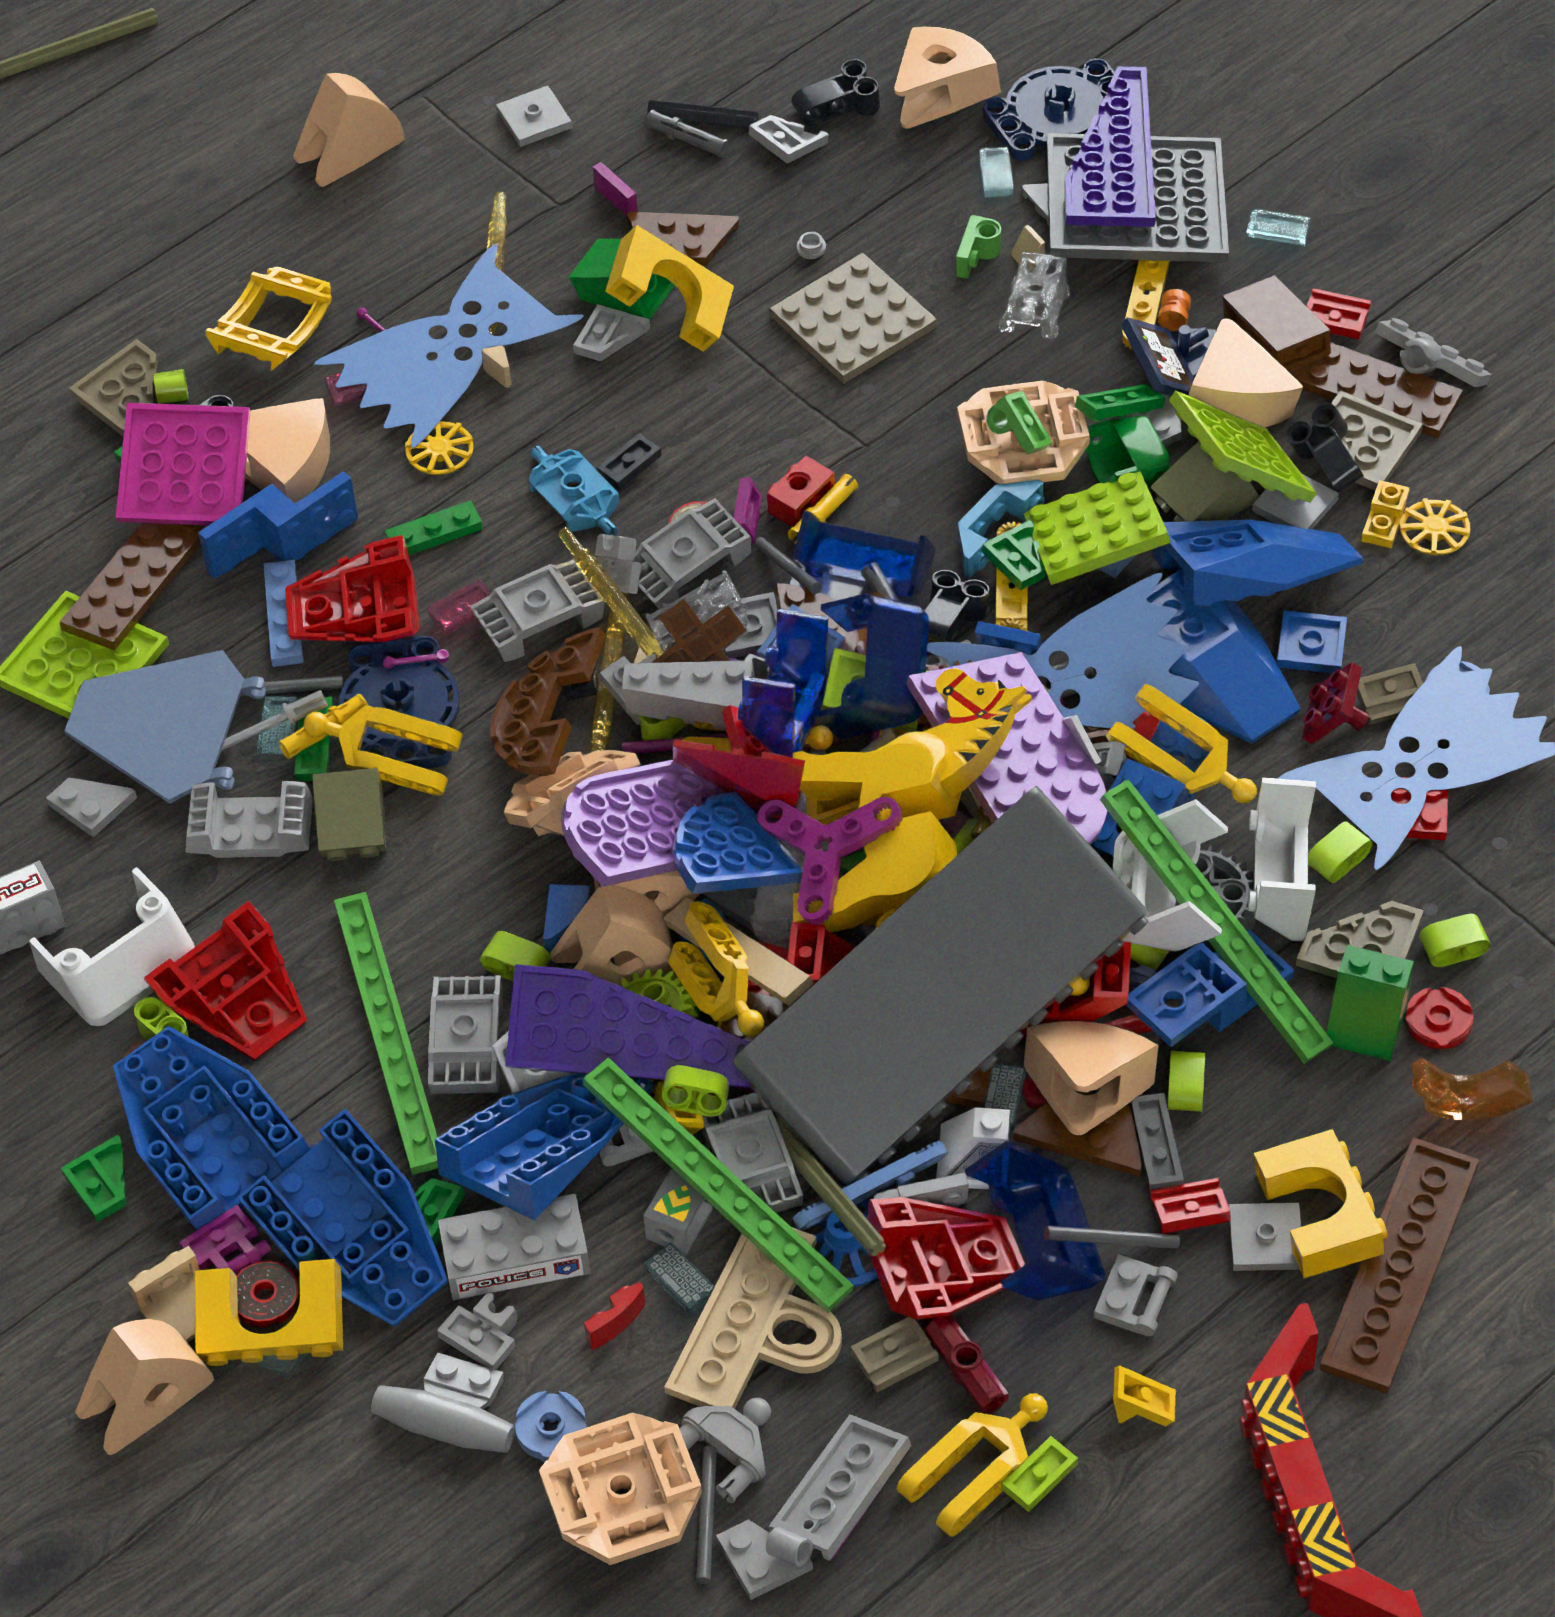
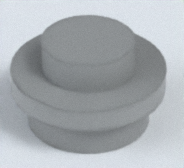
(811, 245)

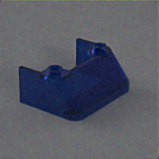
(847, 551)
(893, 652)
(783, 705)
(1040, 1196)

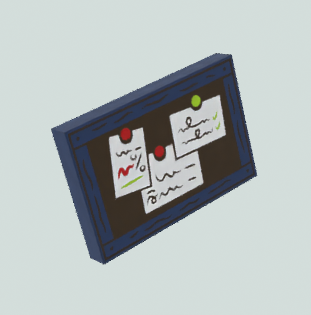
(1158, 356)

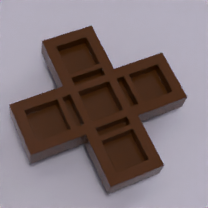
(699, 640)

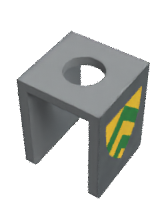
(676, 1214)

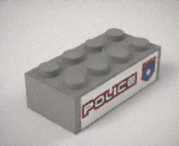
(27, 907)
(510, 1251)

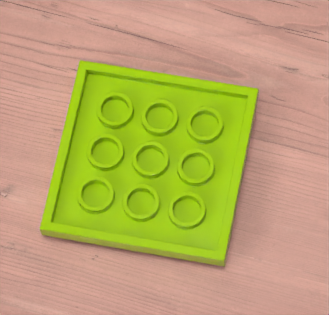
(1242, 447)
(1097, 527)
(54, 663)

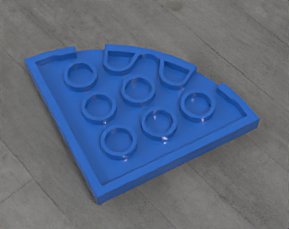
(728, 849)

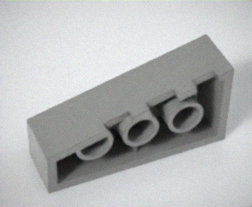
(685, 689)

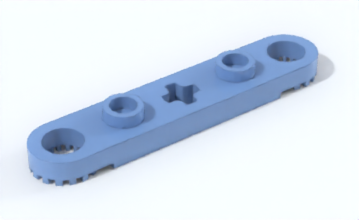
(900, 1173)

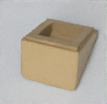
(1028, 242)
(496, 364)

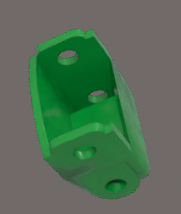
(1126, 447)

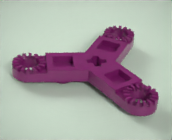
(843, 835)

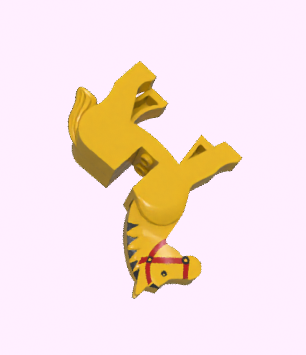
(925, 779)

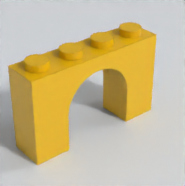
(703, 291)
(1323, 1164)
(313, 1329)

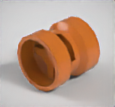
(1174, 309)

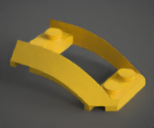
(233, 327)

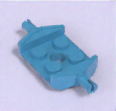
(579, 506)

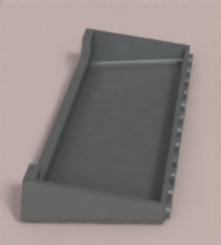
(941, 988)

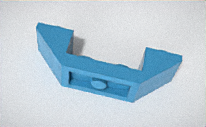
(1009, 497)

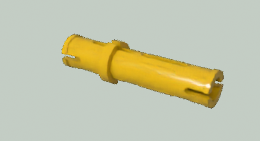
(828, 502)
(301, 739)

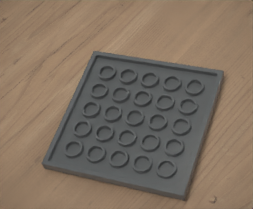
(1186, 197)

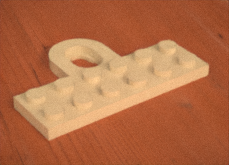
(739, 1331)

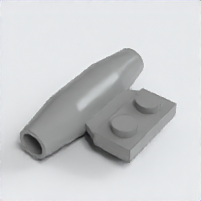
(450, 1406)

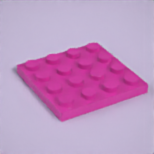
(182, 463)

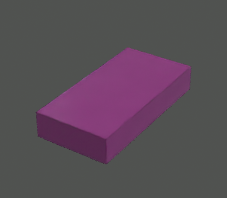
(614, 189)
(748, 506)

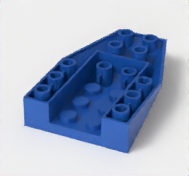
(1249, 557)
(1228, 657)
(202, 1124)
(529, 1143)
(354, 1208)

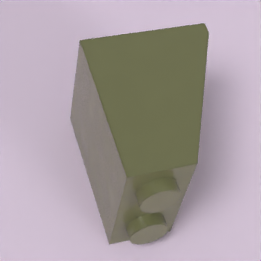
(1200, 490)
(350, 813)

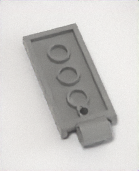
(836, 1491)

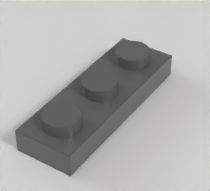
(1156, 1141)

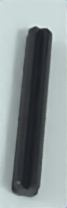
(705, 114)

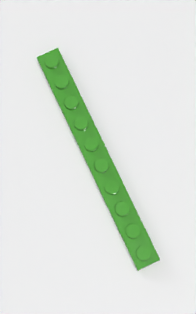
(1234, 943)
(388, 1032)
(718, 1185)

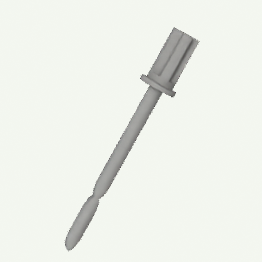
(293, 712)

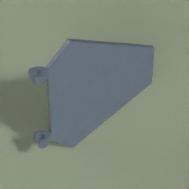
(164, 721)

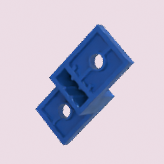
(278, 525)
(1156, 788)
(1205, 989)

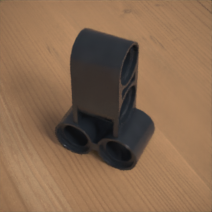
(838, 95)
(1323, 441)
(953, 604)

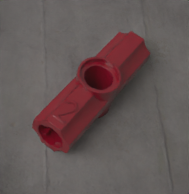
(976, 1378)

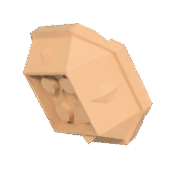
(1002, 455)
(540, 799)
(616, 1455)

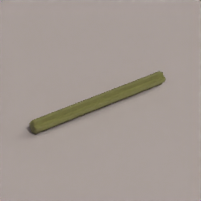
(78, 42)
(831, 1193)

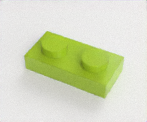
(1039, 1473)

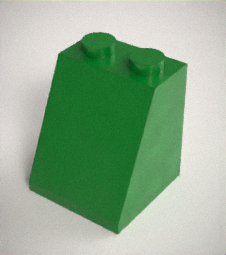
(593, 274)
(1369, 1002)

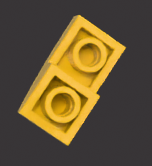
(1385, 514)

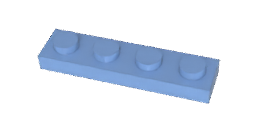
(282, 648)

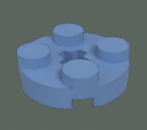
(549, 1407)

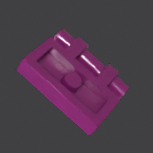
(224, 1236)

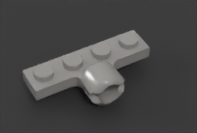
(1424, 354)

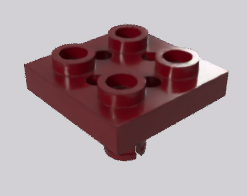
(1334, 704)

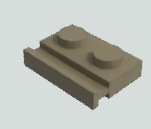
(1387, 692)
(894, 1353)

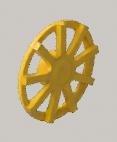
(441, 448)
(1435, 526)

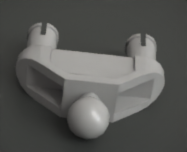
(734, 1437)

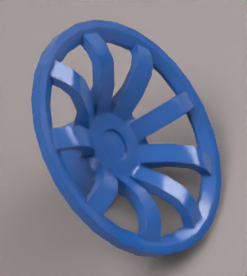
(842, 1242)

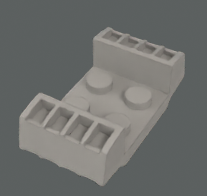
(687, 549)
(536, 604)
(249, 823)
(462, 1033)
(754, 1151)

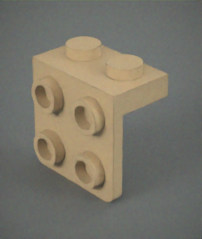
(169, 1292)

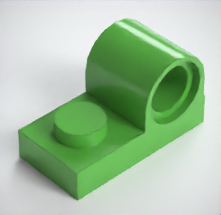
(981, 241)
(1017, 415)

